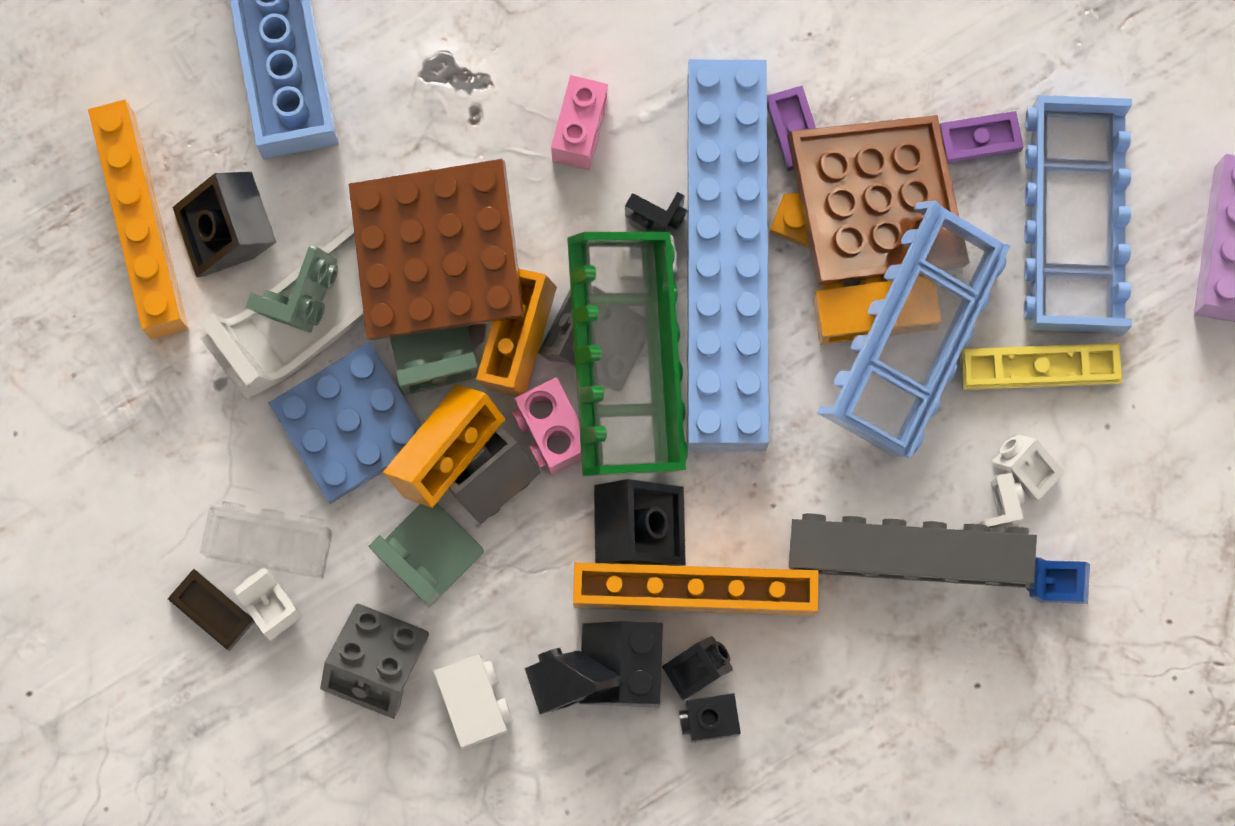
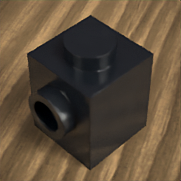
(710, 718)

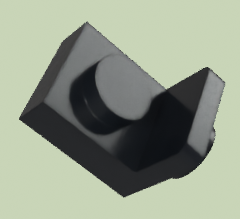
(698, 667)

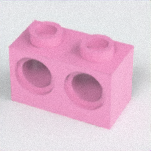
(579, 122)
(560, 422)

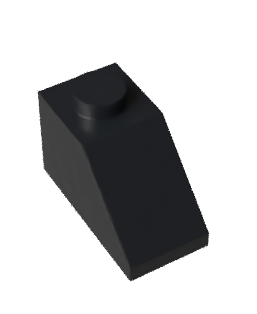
(567, 679)

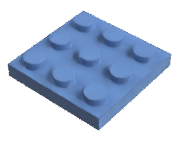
(347, 421)

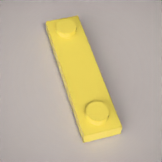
(1041, 366)

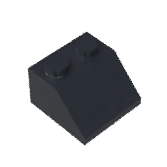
(223, 222)
(639, 523)
(631, 652)

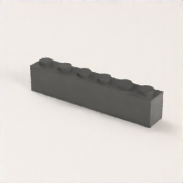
(914, 553)

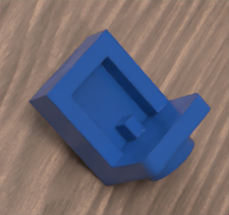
(1061, 581)

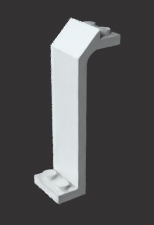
(266, 352)

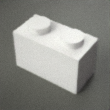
(472, 700)

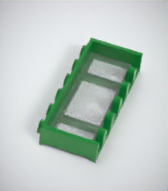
(626, 353)

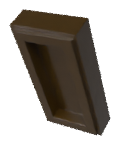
(211, 609)

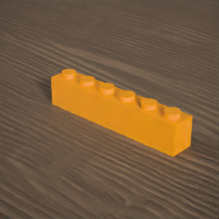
(138, 219)
(695, 589)

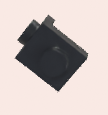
(648, 216)

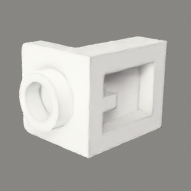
(1029, 465)

